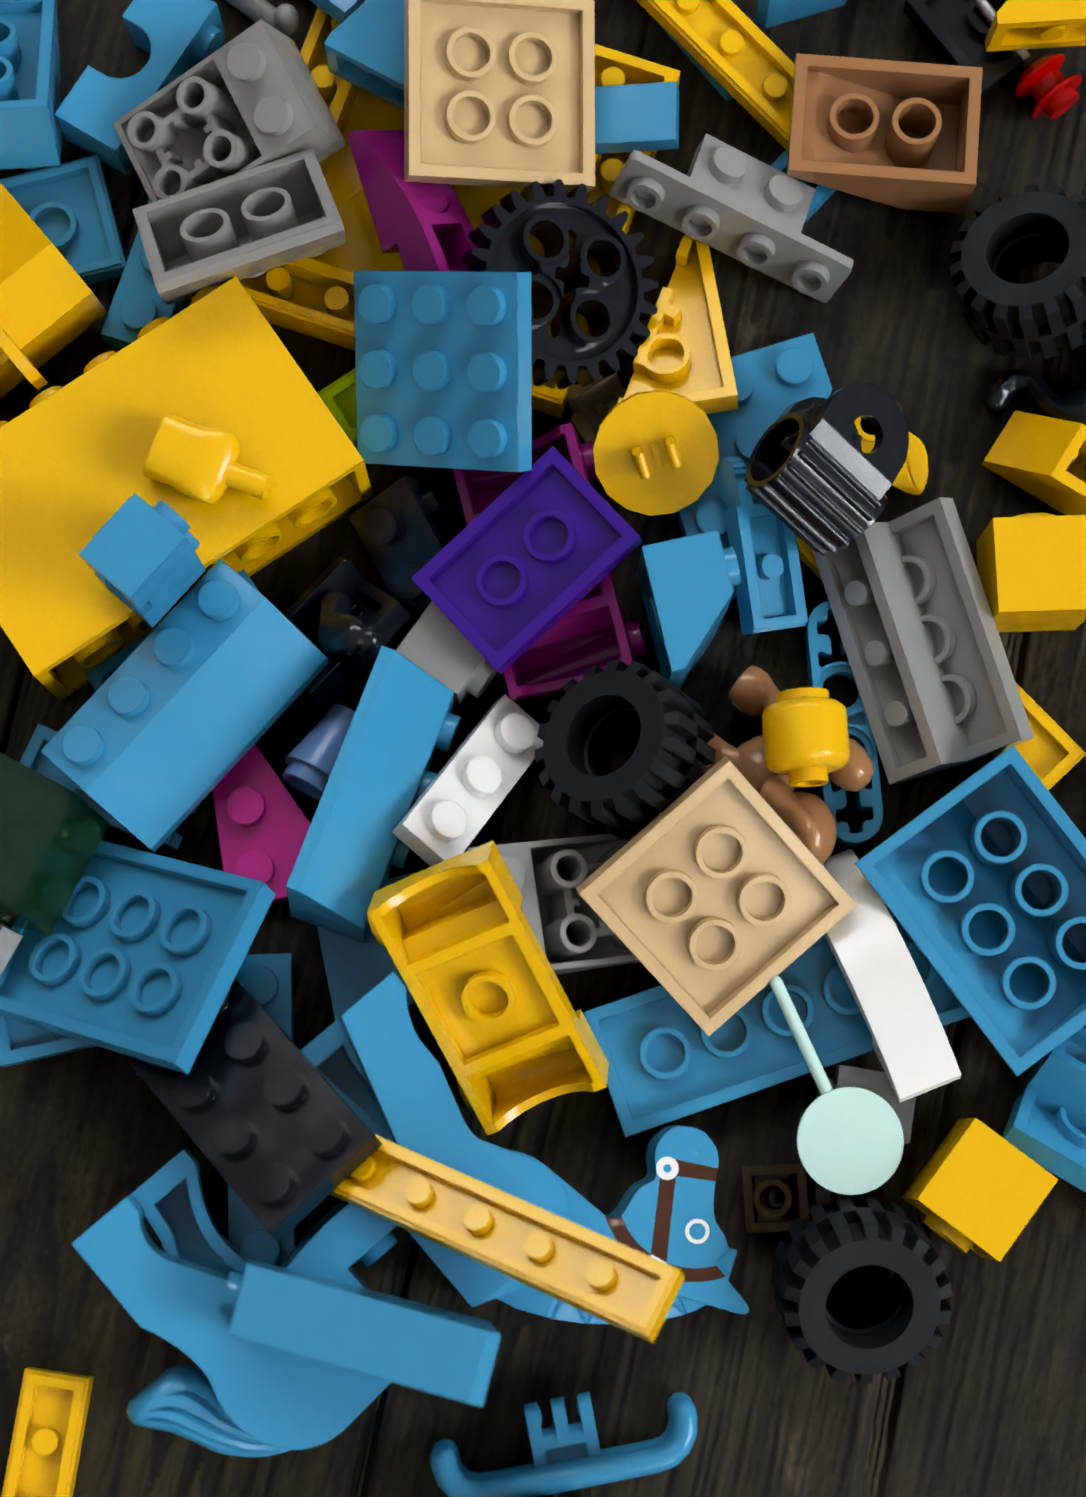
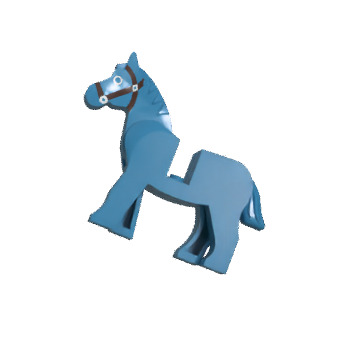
(275, 1401)

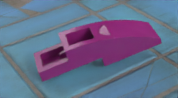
(409, 217)

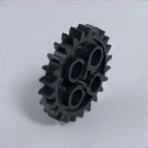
(607, 301)

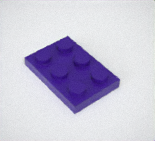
(527, 559)

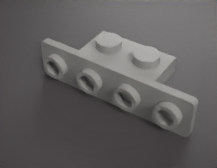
(738, 210)

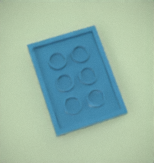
(137, 956)

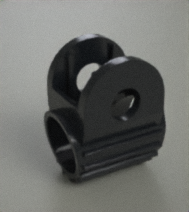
(814, 466)

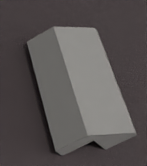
(923, 643)

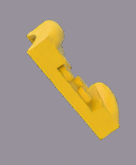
(486, 986)

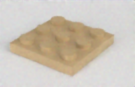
(499, 92)
(716, 896)

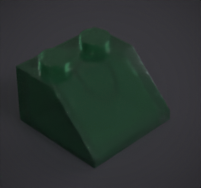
(43, 846)

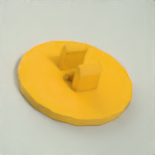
(655, 452)

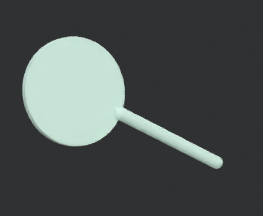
(847, 1134)

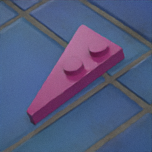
(258, 823)

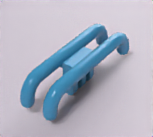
(569, 1454)

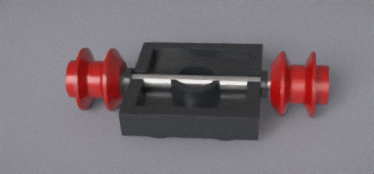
(958, 36)

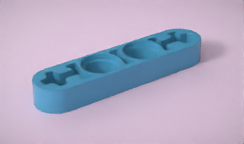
(819, 647)

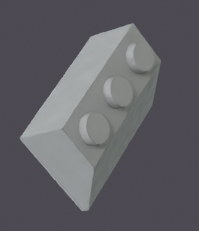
(239, 226)

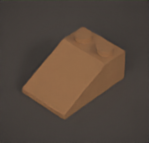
(887, 130)

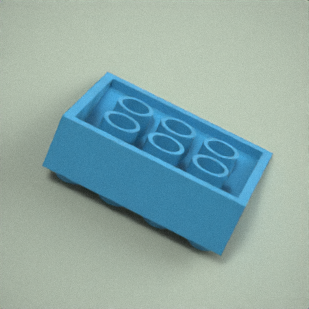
(996, 904)

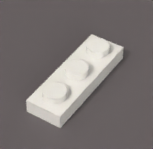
(471, 784)

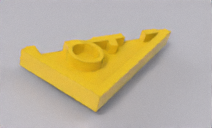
(688, 337)

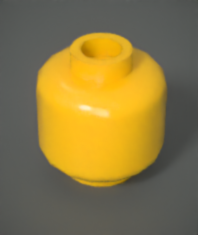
(805, 736)

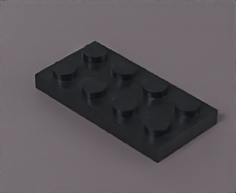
(263, 1114)

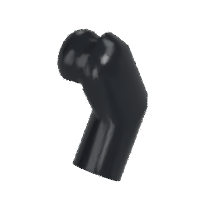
(345, 633)

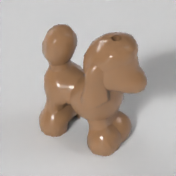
(801, 811)

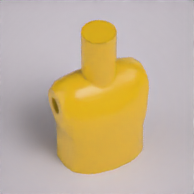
(201, 461)

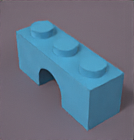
(175, 36)

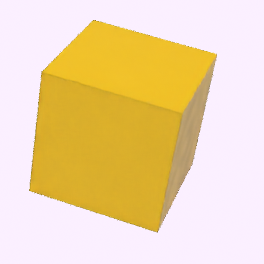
(1034, 571)
(979, 1190)

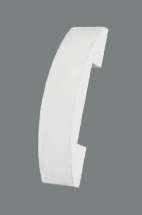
(888, 988)

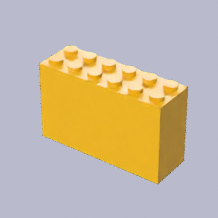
(86, 452)

